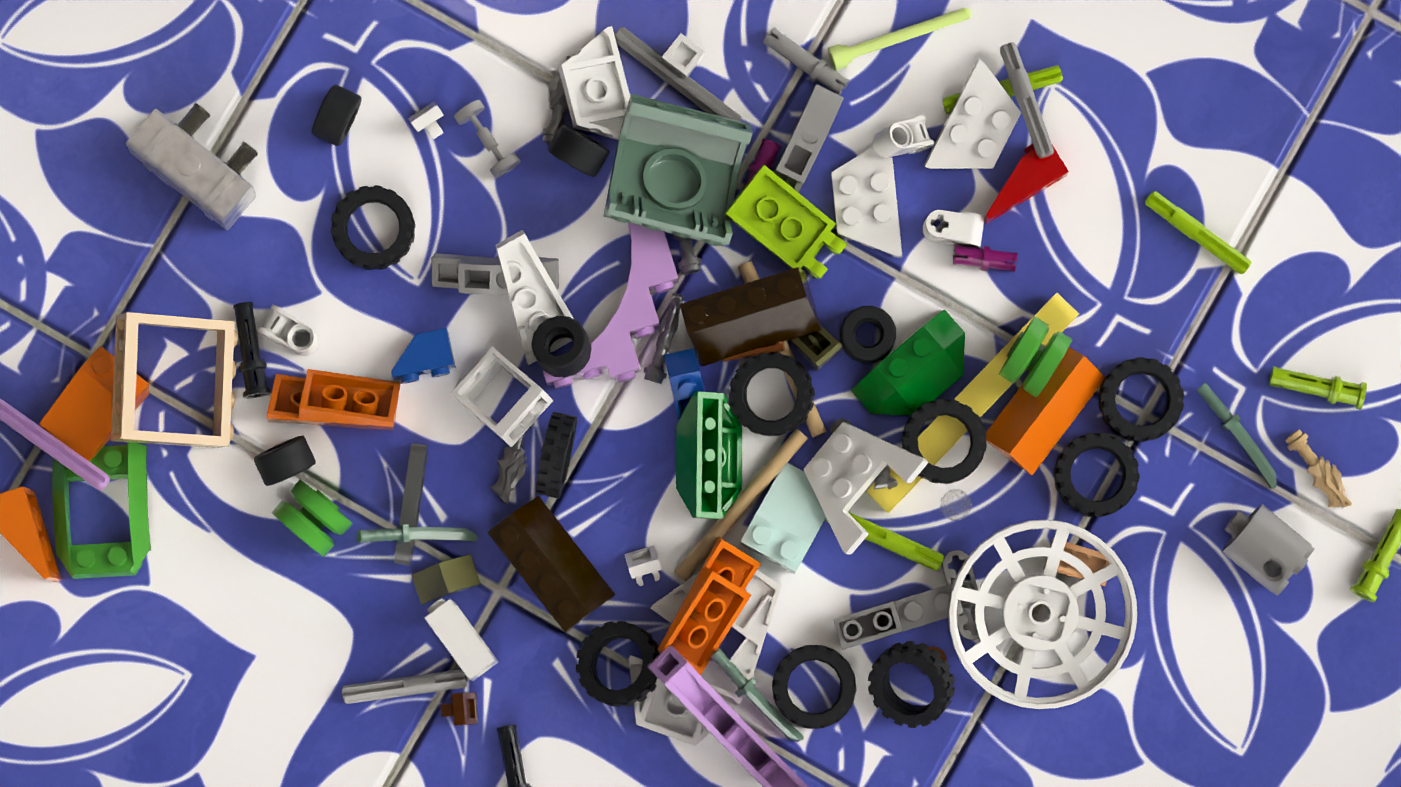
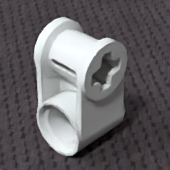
(903, 138)
(960, 228)
(284, 330)

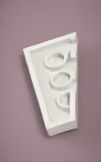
(529, 290)

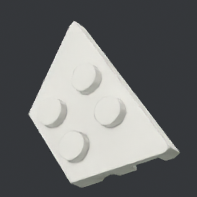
(596, 86)
(976, 124)
(867, 202)
(667, 715)

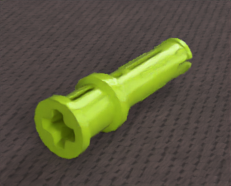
(1333, 389)
(1377, 567)

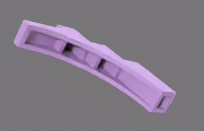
(613, 349)
(722, 721)

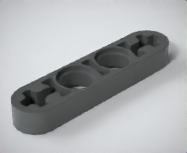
(412, 499)

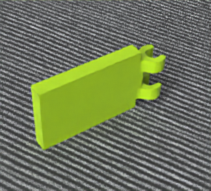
(784, 222)

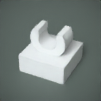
(683, 55)
(426, 119)
(642, 563)

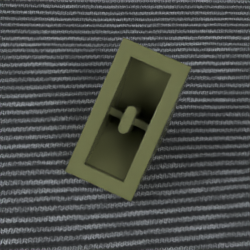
(817, 347)
(445, 579)

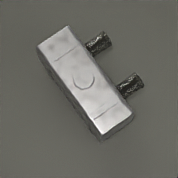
(193, 169)

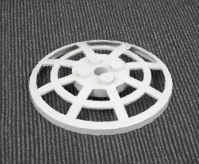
(1056, 627)

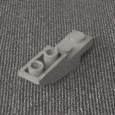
(808, 136)
(478, 274)
(894, 617)

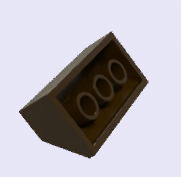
(751, 316)
(551, 563)

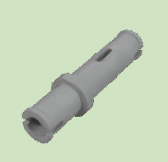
(806, 61)

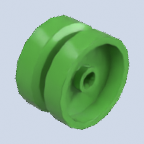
(1036, 357)
(314, 515)

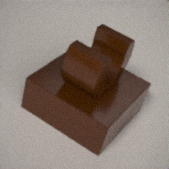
(462, 709)

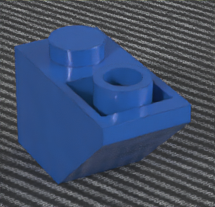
(425, 354)
(683, 377)

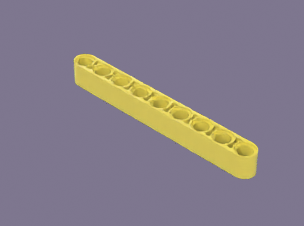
(979, 395)

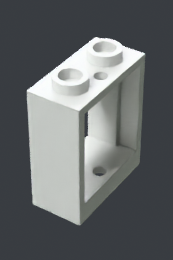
(521, 415)
(460, 638)

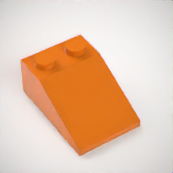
(84, 408)
(26, 531)

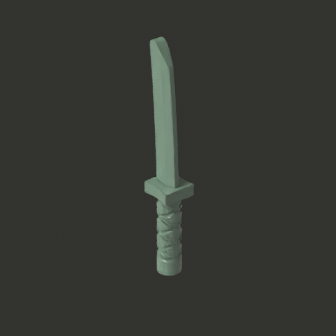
(1232, 424)
(404, 534)
(747, 688)

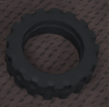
(373, 195)
(1173, 392)
(739, 394)
(973, 425)
(1120, 451)
(556, 455)
(588, 659)
(834, 660)
(891, 703)

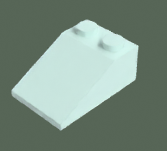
(786, 520)

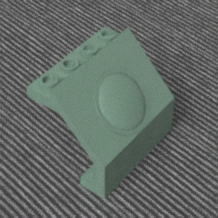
(676, 170)

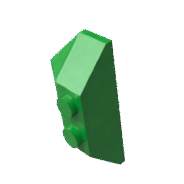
(915, 370)
(708, 456)

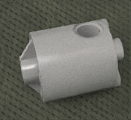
(1266, 548)

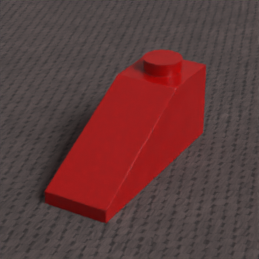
(1027, 180)

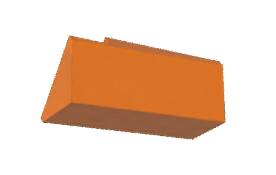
(334, 400)
(1033, 425)
(711, 604)

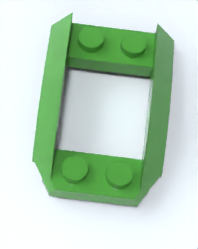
(105, 558)

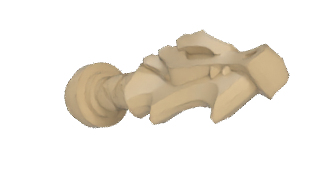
(1325, 476)

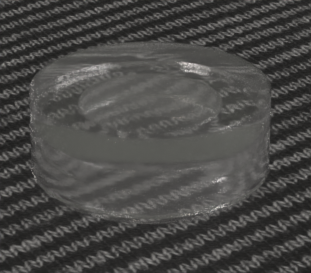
(955, 505)

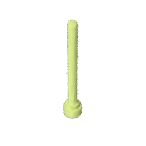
(842, 55)

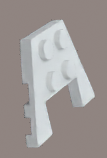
(846, 469)
(751, 622)

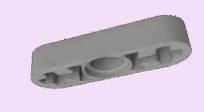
(951, 574)

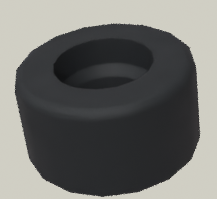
(336, 115)
(578, 150)
(863, 315)
(552, 330)
(284, 460)

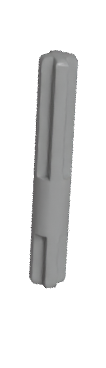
(1026, 100)
(404, 686)

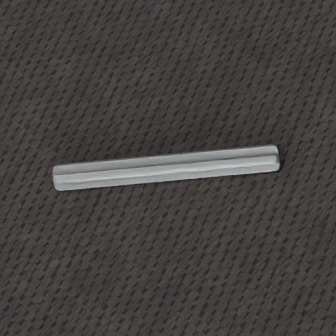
(686, 86)

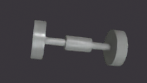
(471, 112)

